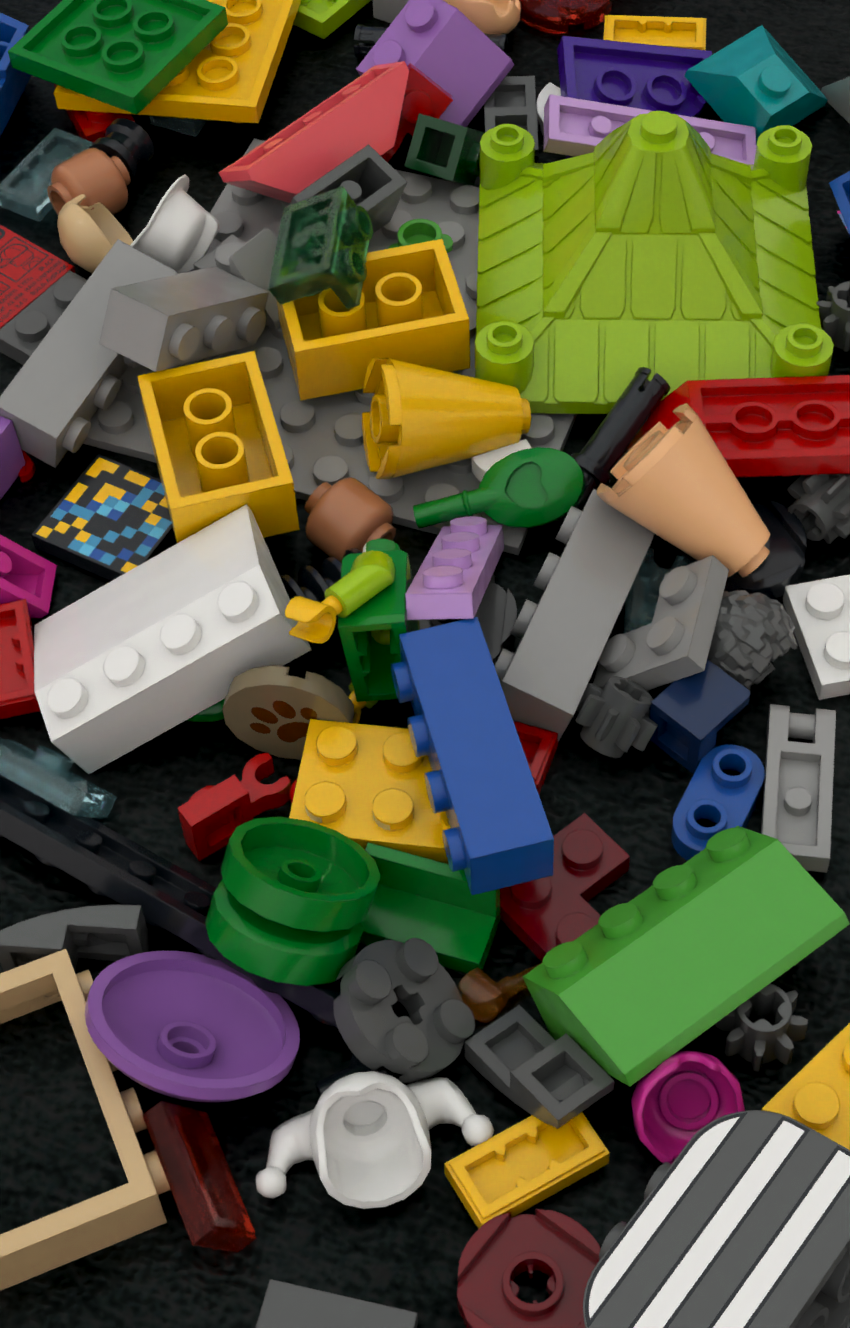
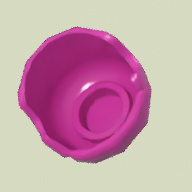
(681, 1100)

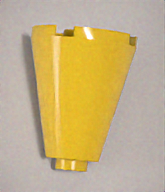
(435, 417)

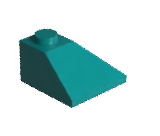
(756, 84)

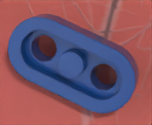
(717, 797)

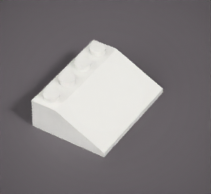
(161, 642)

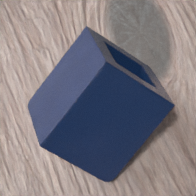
(693, 713)

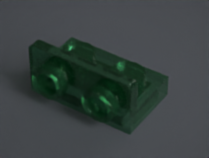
(321, 248)

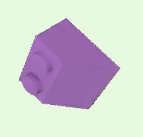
(446, 50)

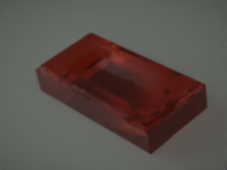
(199, 1177)

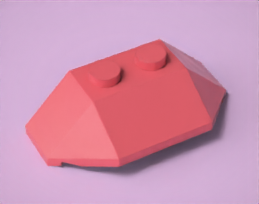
(326, 135)

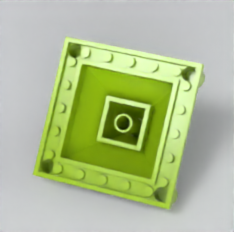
(645, 263)

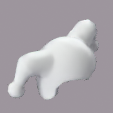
(370, 1137)

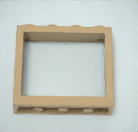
(110, 1215)

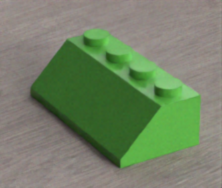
(683, 953)

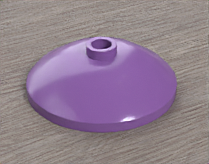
(191, 1026)

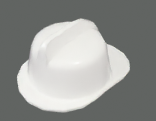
(178, 229)

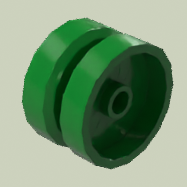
(291, 900)

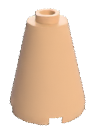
(688, 495)

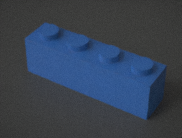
(474, 757)

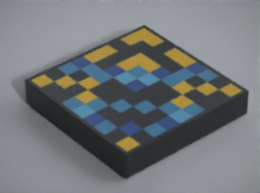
(108, 520)

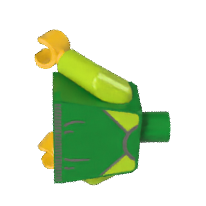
(370, 618)

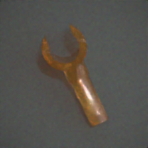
(486, 996)

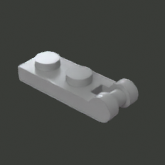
(800, 784)

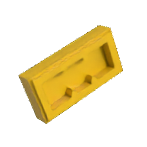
(657, 30)
(524, 1166)

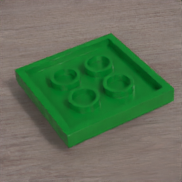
(118, 47)

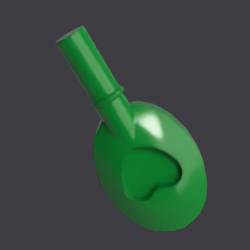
(517, 492)

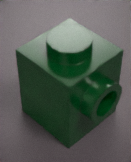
(445, 150)

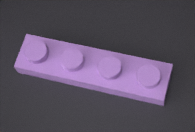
(579, 125)
(456, 571)

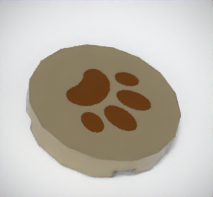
(275, 709)

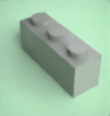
(183, 318)

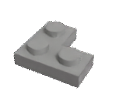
(679, 633)

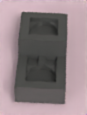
(514, 104)
(85, 932)
(536, 1071)

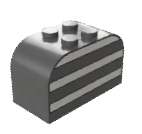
(733, 1234)

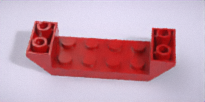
(769, 422)

